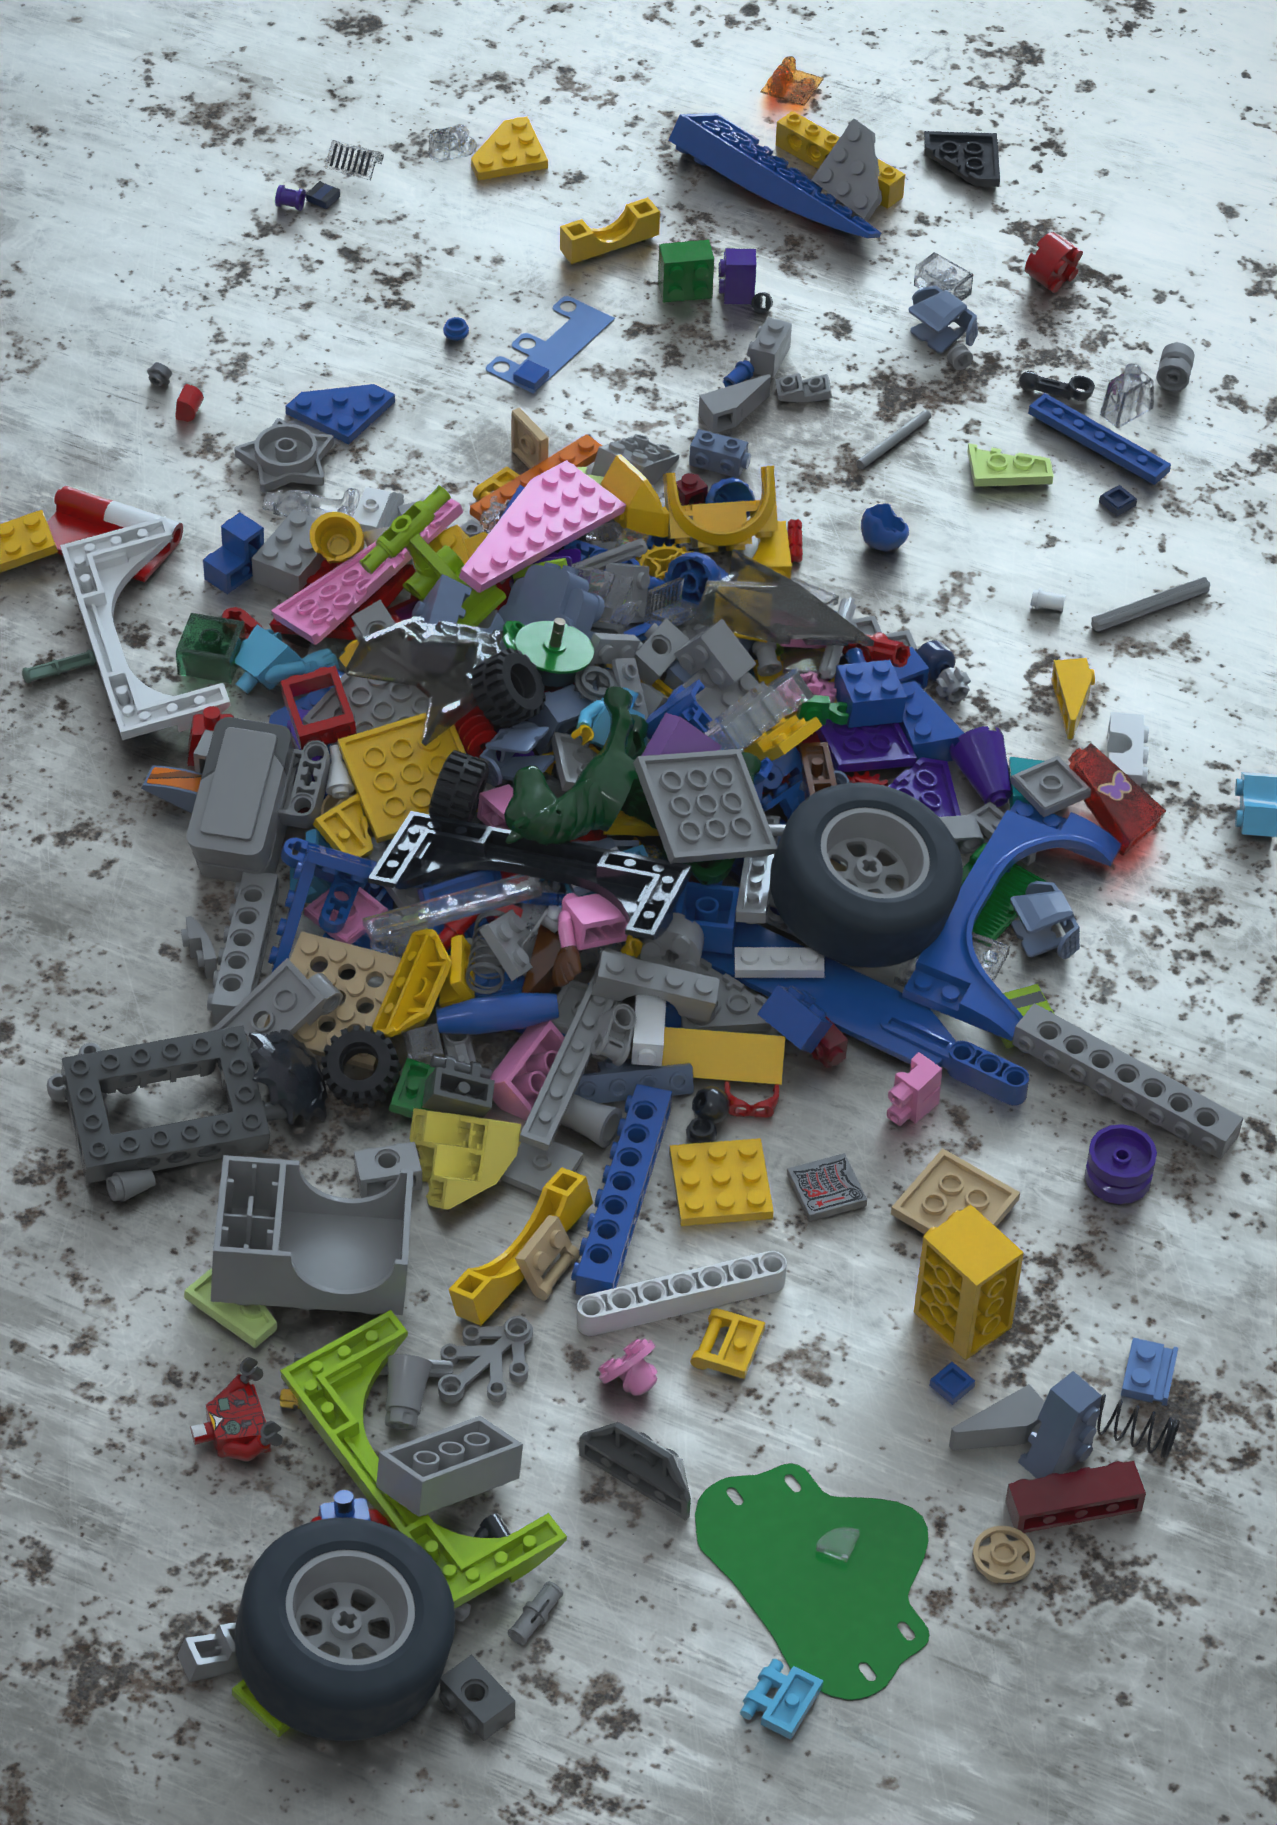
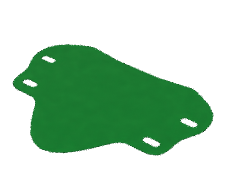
(817, 1606)

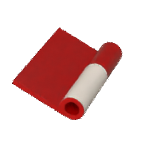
(88, 515)

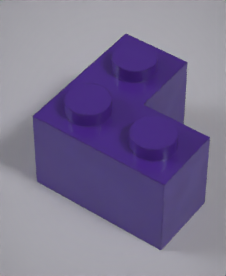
(738, 275)

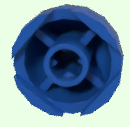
(696, 571)

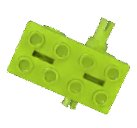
(429, 564)

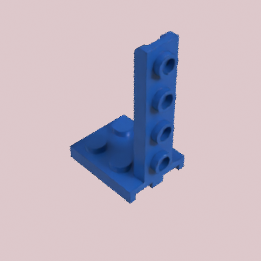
(331, 862)

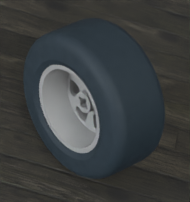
(891, 839)
(342, 1694)

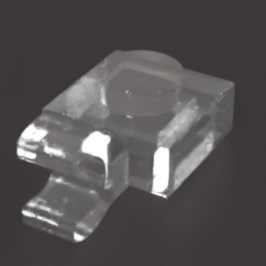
(491, 516)

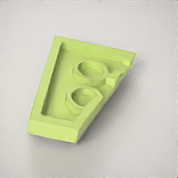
(1000, 469)
(248, 1322)

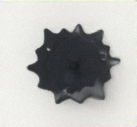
(290, 1075)

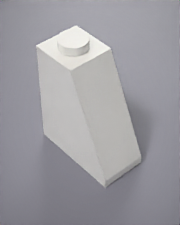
(648, 1030)

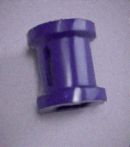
(290, 197)

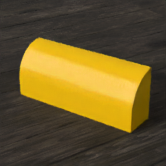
(726, 1054)

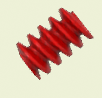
(475, 732)

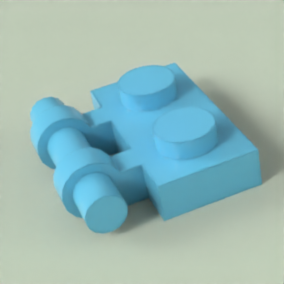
(791, 1702)

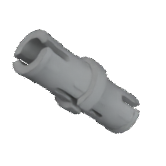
(535, 1613)

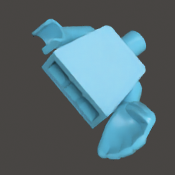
(270, 660)

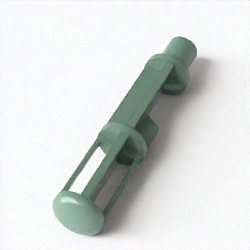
(58, 666)

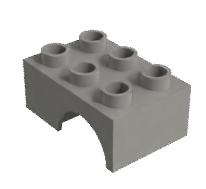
(305, 1248)

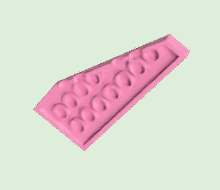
(541, 520)

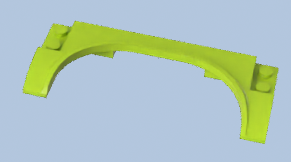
(333, 1396)

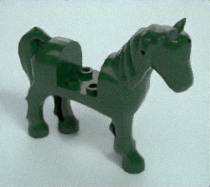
(600, 792)

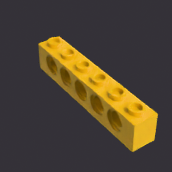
(814, 143)

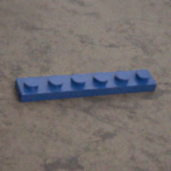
(1099, 438)

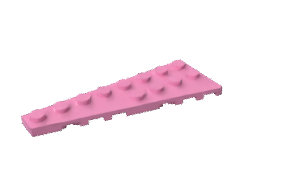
(341, 591)

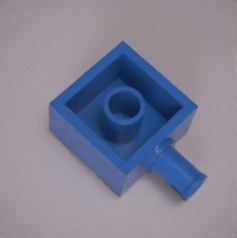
(869, 690)
(714, 911)

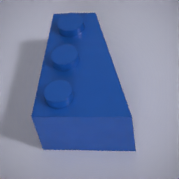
(927, 725)

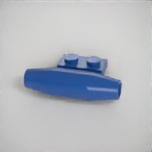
(497, 1011)

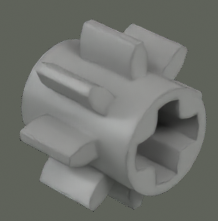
(953, 684)

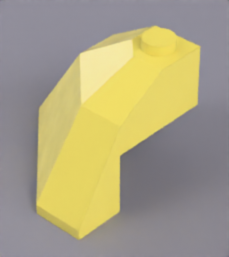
(461, 1153)

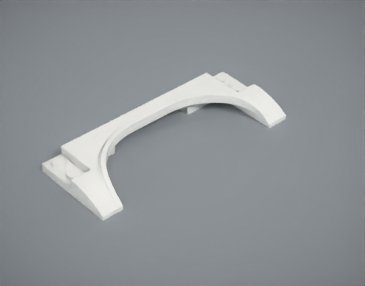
(98, 573)

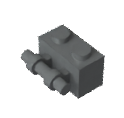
(458, 1087)

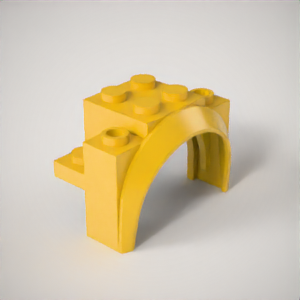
(723, 522)

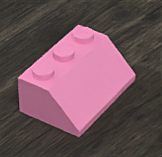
(526, 1068)

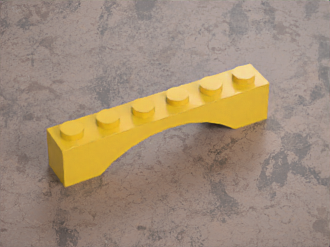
(484, 1288)

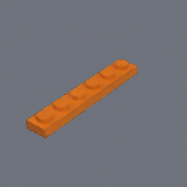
(579, 453)

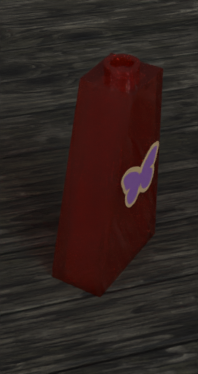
(1115, 798)

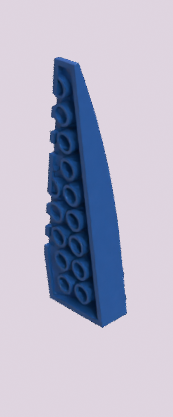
(739, 157)

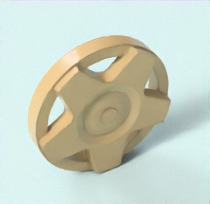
(1003, 1555)

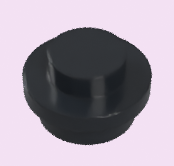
(701, 1131)

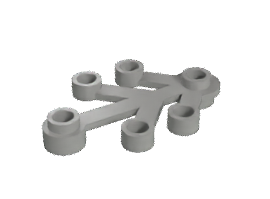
(487, 1356)

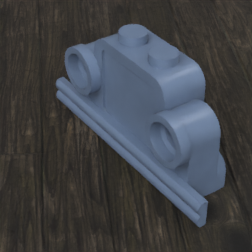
(551, 594)

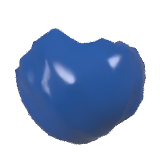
(730, 491)
(883, 528)

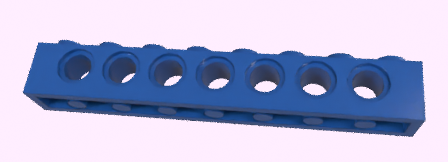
(623, 1191)

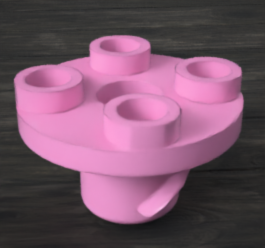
(632, 1368)

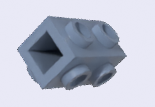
(719, 453)

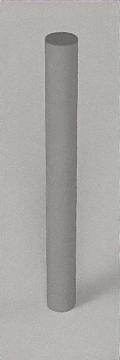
(893, 439)

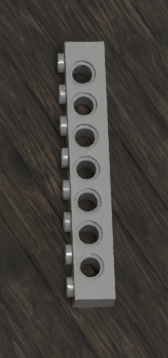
(1127, 1081)

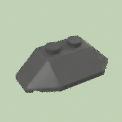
(639, 1464)

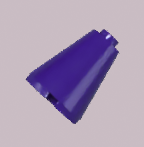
(984, 763)

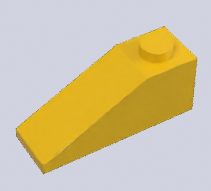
(1072, 689)

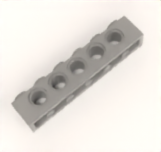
(245, 942)

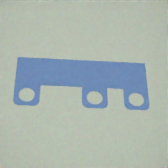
(562, 345)

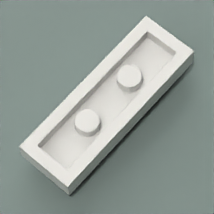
(778, 962)

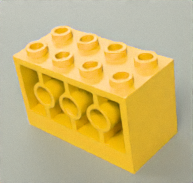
(968, 1281)

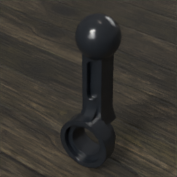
(1031, 381)

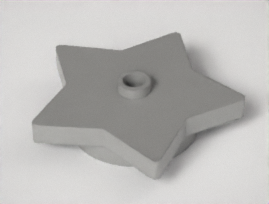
(286, 455)

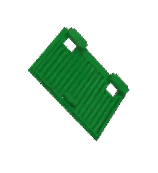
(998, 910)

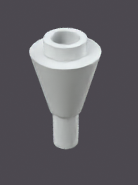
(339, 781)

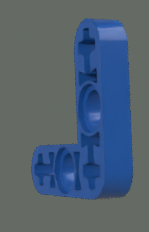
(339, 883)

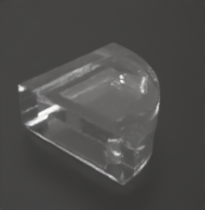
(839, 1542)

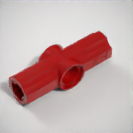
(883, 650)

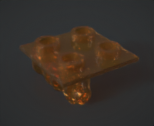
(791, 84)

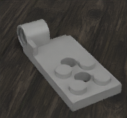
(287, 999)

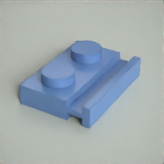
(1149, 1371)

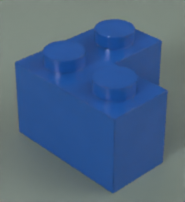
(232, 562)
(796, 1017)

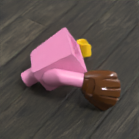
(588, 924)

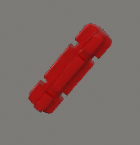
(795, 540)

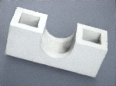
(1127, 738)

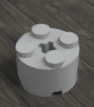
(677, 947)

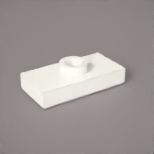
(371, 508)

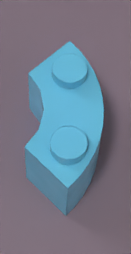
(1257, 804)

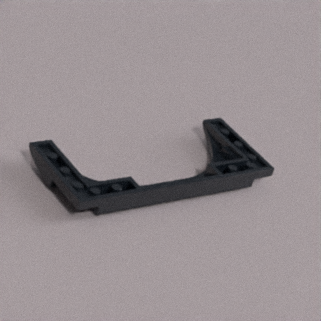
(440, 846)

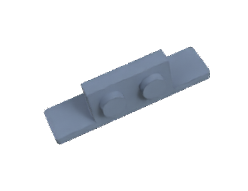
(617, 1082)

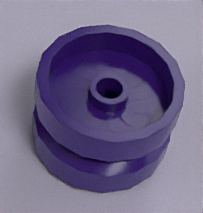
(1120, 1164)

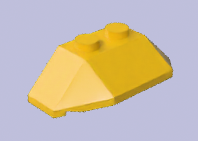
(643, 506)
(414, 985)

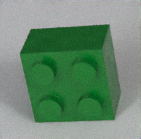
(685, 271)

